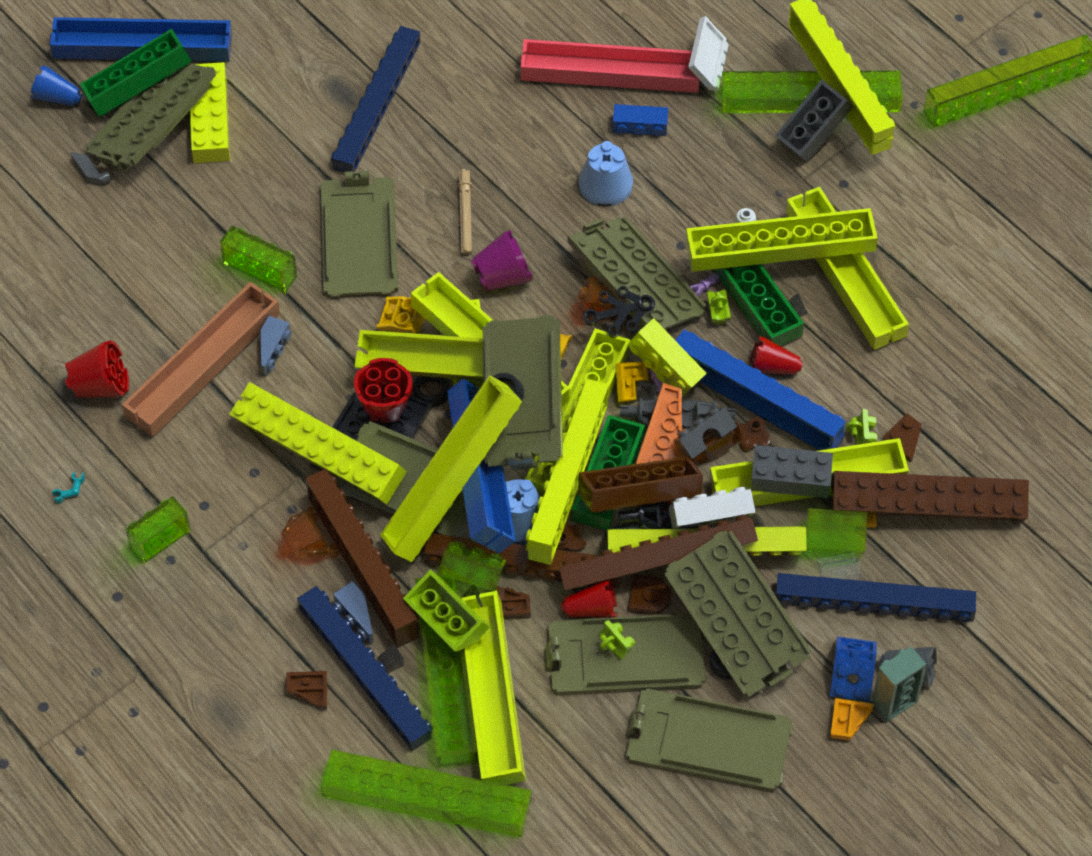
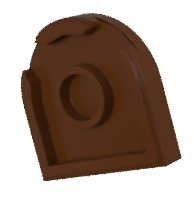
(649, 595)

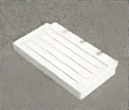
(708, 54)

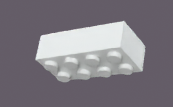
(711, 509)

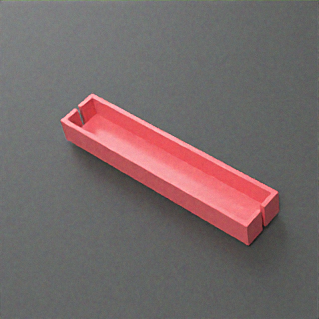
(607, 66)

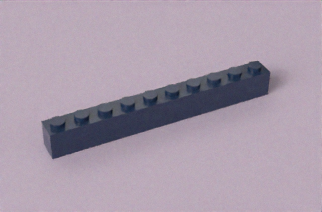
(376, 100)
(876, 597)
(364, 668)

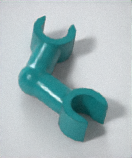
(71, 492)

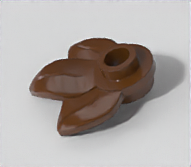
(753, 436)
(572, 538)

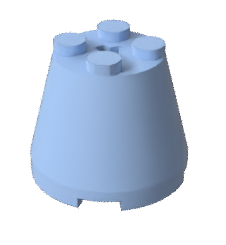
(605, 175)
(523, 504)

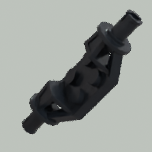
(649, 516)

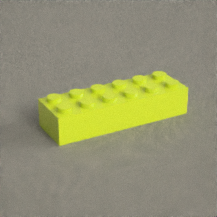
(210, 120)

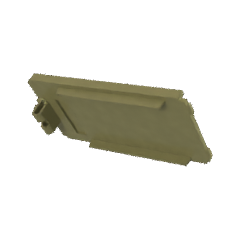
(149, 117)
(359, 236)
(627, 259)
(532, 355)
(414, 458)
(737, 613)
(663, 657)
(709, 740)

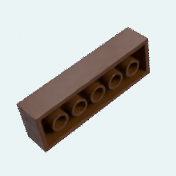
(640, 484)

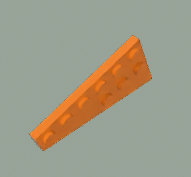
(663, 428)

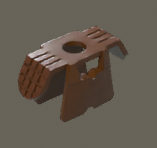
(717, 446)

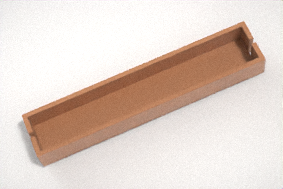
(200, 359)

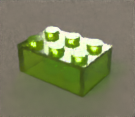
(158, 529)
(836, 531)
(472, 566)

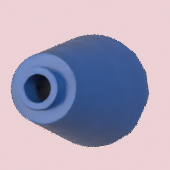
(54, 88)

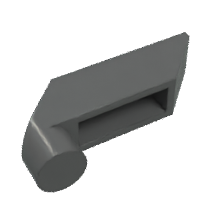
(88, 170)

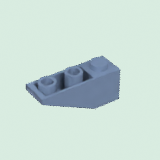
(273, 337)
(353, 605)

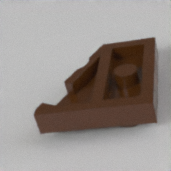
(908, 431)
(514, 603)
(308, 687)

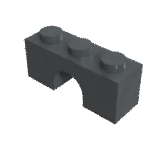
(691, 440)

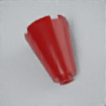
(774, 359)
(592, 602)

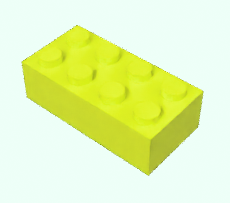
(666, 357)

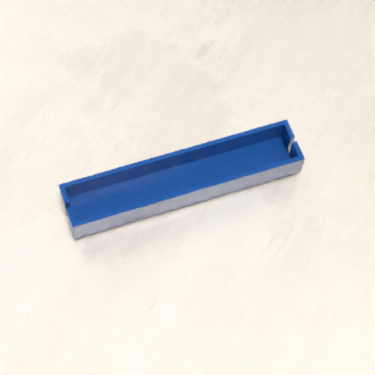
(119, 37)
(764, 395)
(486, 489)

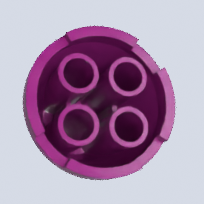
(501, 264)

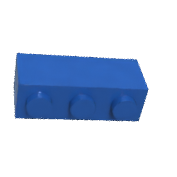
(640, 119)

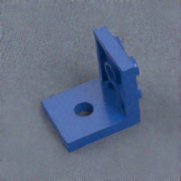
(856, 658)

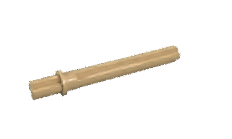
(465, 211)

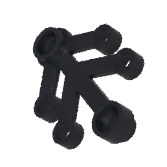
(622, 309)

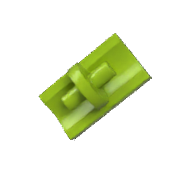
(718, 307)
(860, 427)
(614, 641)

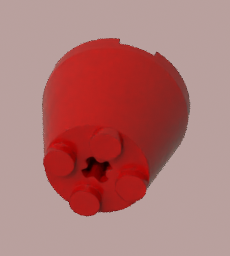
(98, 373)
(383, 389)

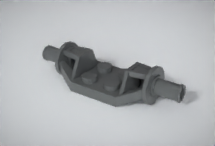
(690, 411)

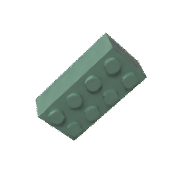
(898, 683)

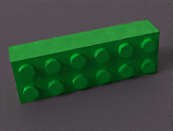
(135, 72)
(762, 302)
(615, 448)

